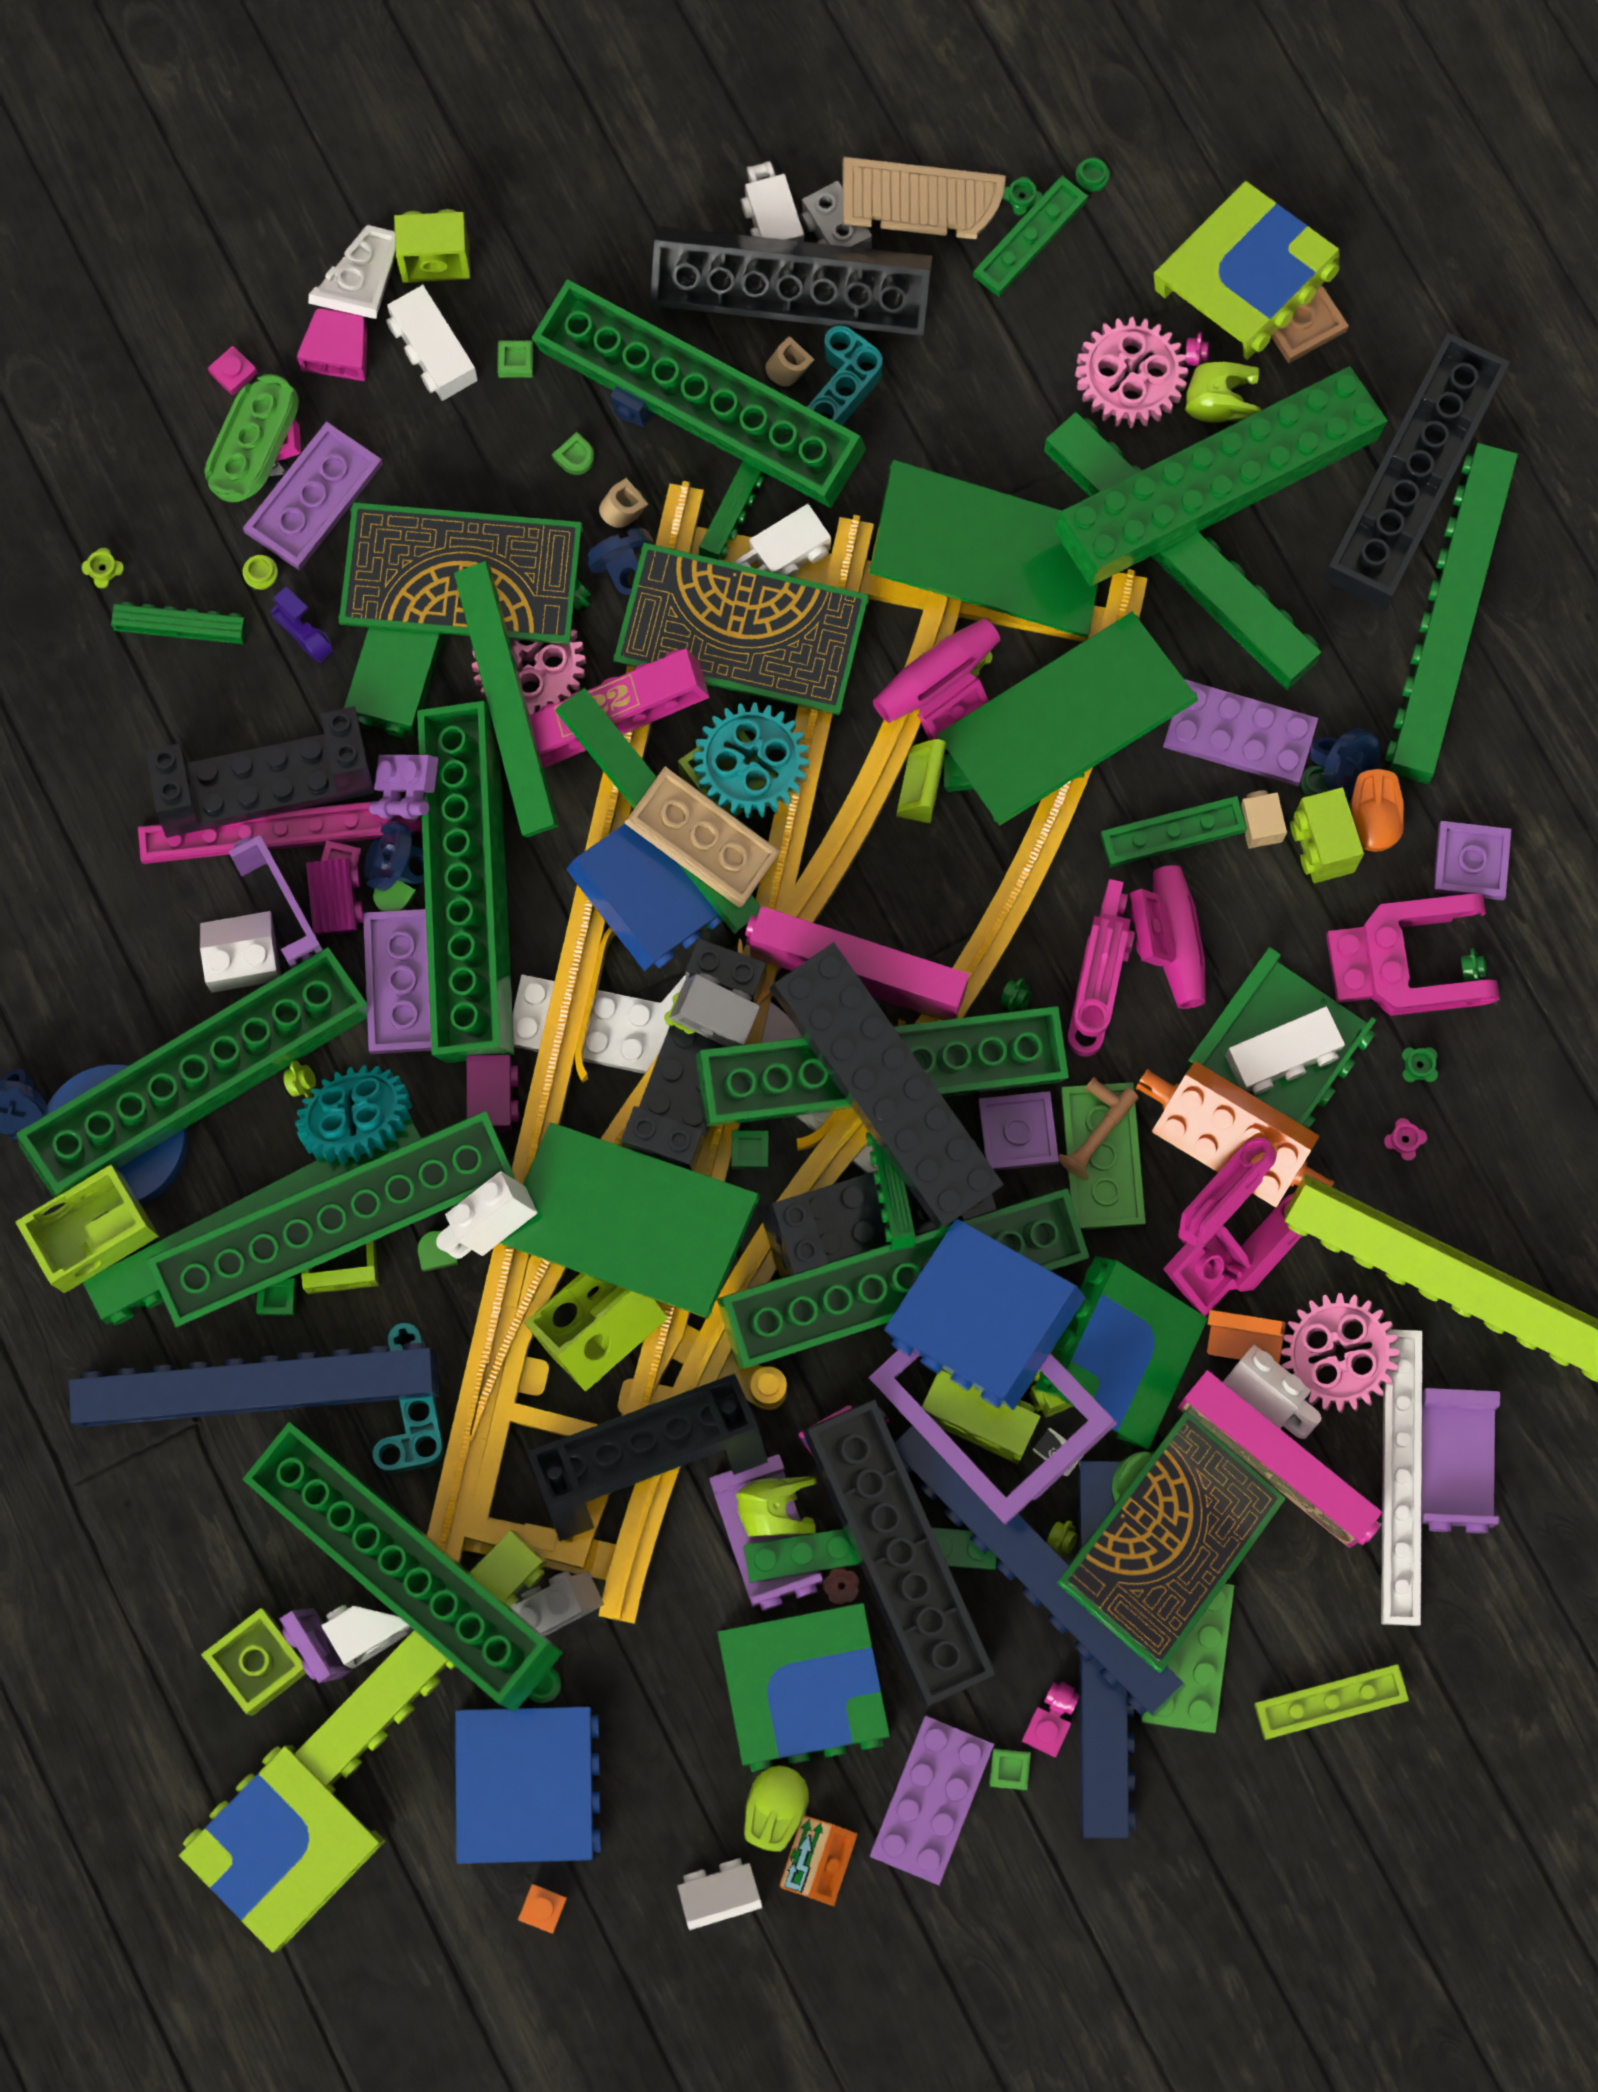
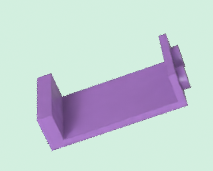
(251, 854)
(1458, 1459)
(769, 1592)

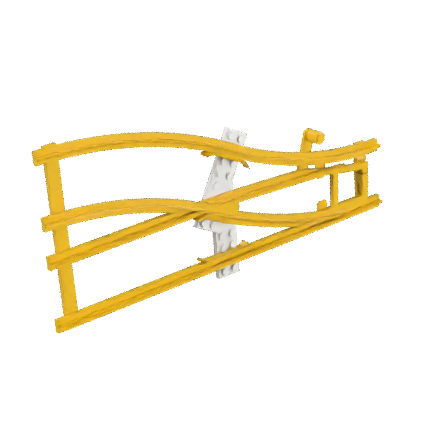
(579, 1023)

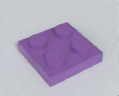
(1472, 860)
(1018, 1131)
(305, 1631)

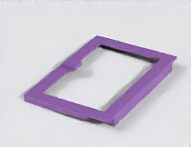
(1043, 1477)

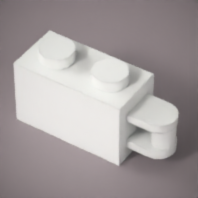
(770, 205)
(789, 544)
(486, 1217)
(1273, 1392)

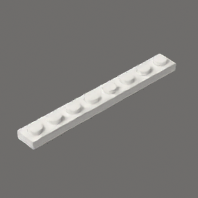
(1402, 1484)

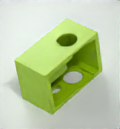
(89, 1231)
(602, 1331)

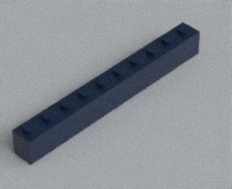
(254, 1386)
(1038, 1568)
(1103, 1708)

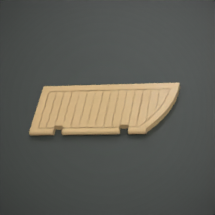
(919, 197)

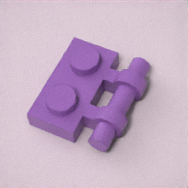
(404, 775)

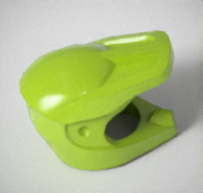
(1210, 393)
(764, 1503)
(775, 1808)

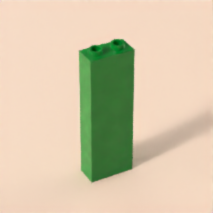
(394, 679)

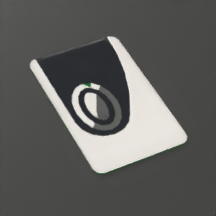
(1048, 1444)

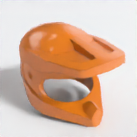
(1377, 809)

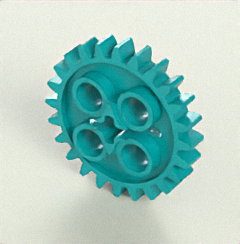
(770, 735)
(377, 1112)

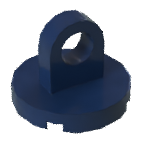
(619, 556)
(1345, 758)
(390, 857)
(19, 1103)

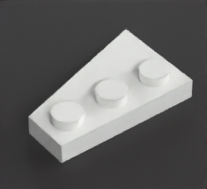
(360, 276)

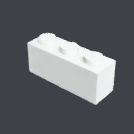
(431, 343)
(1285, 1051)

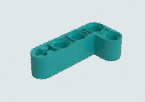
(848, 374)
(415, 1431)

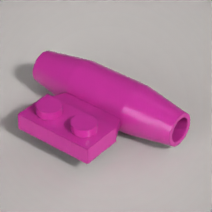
(941, 681)
(1171, 934)

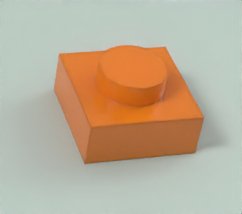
(542, 1908)

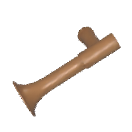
(1119, 1106)

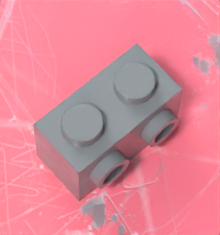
(824, 216)
(714, 1010)
(560, 1603)

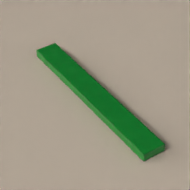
(506, 699)
(633, 780)

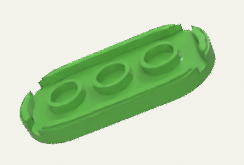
(251, 438)

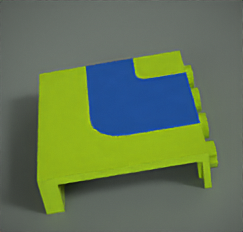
(1249, 267)
(279, 1848)

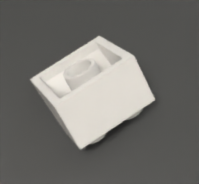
(239, 951)
(362, 1633)
(719, 1895)

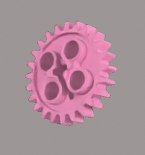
(1154, 392)
(553, 682)
(1332, 1320)

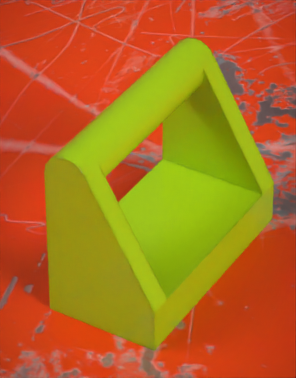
(921, 781)
(345, 1278)

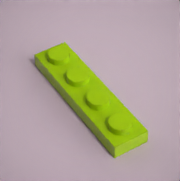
(1331, 1702)

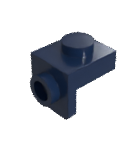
(630, 407)

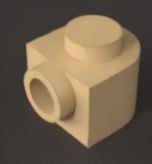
(788, 363)
(622, 504)

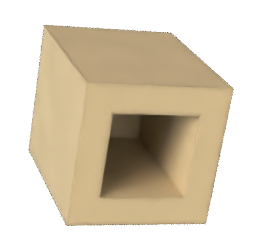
(1263, 819)

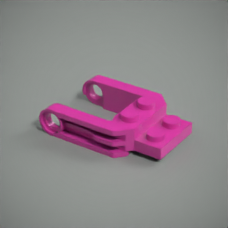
(1374, 964)
(1100, 971)
(1211, 1257)

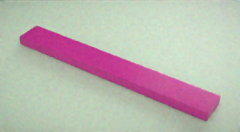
(278, 831)

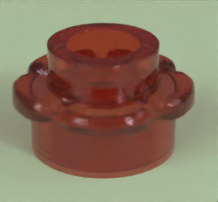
(838, 1576)

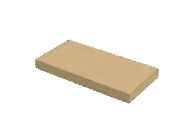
(702, 837)

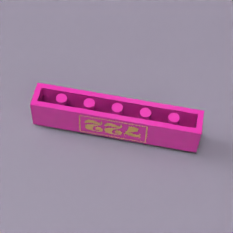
(628, 701)

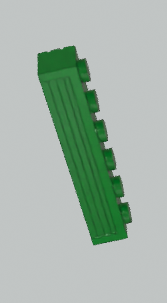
(731, 512)
(179, 624)
(894, 1198)

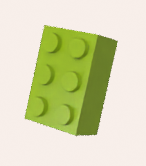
(976, 1421)

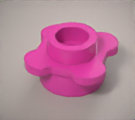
(1197, 351)
(1415, 1136)

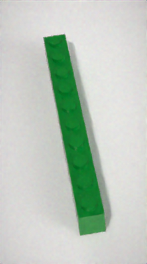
(1194, 562)
(1452, 613)
(130, 1282)

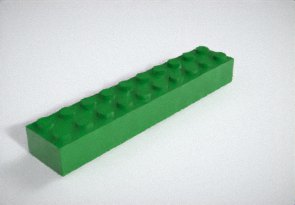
(700, 393)
(1219, 476)
(466, 886)
(956, 1055)
(194, 1073)
(328, 1219)
(872, 1284)
(403, 1567)

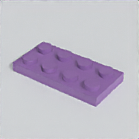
(313, 496)
(1243, 734)
(397, 981)
(931, 1800)

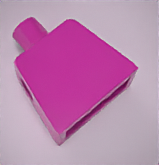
(335, 345)

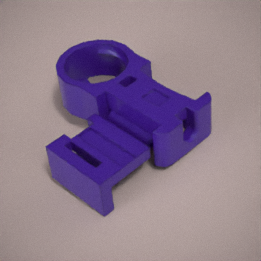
(288, 613)

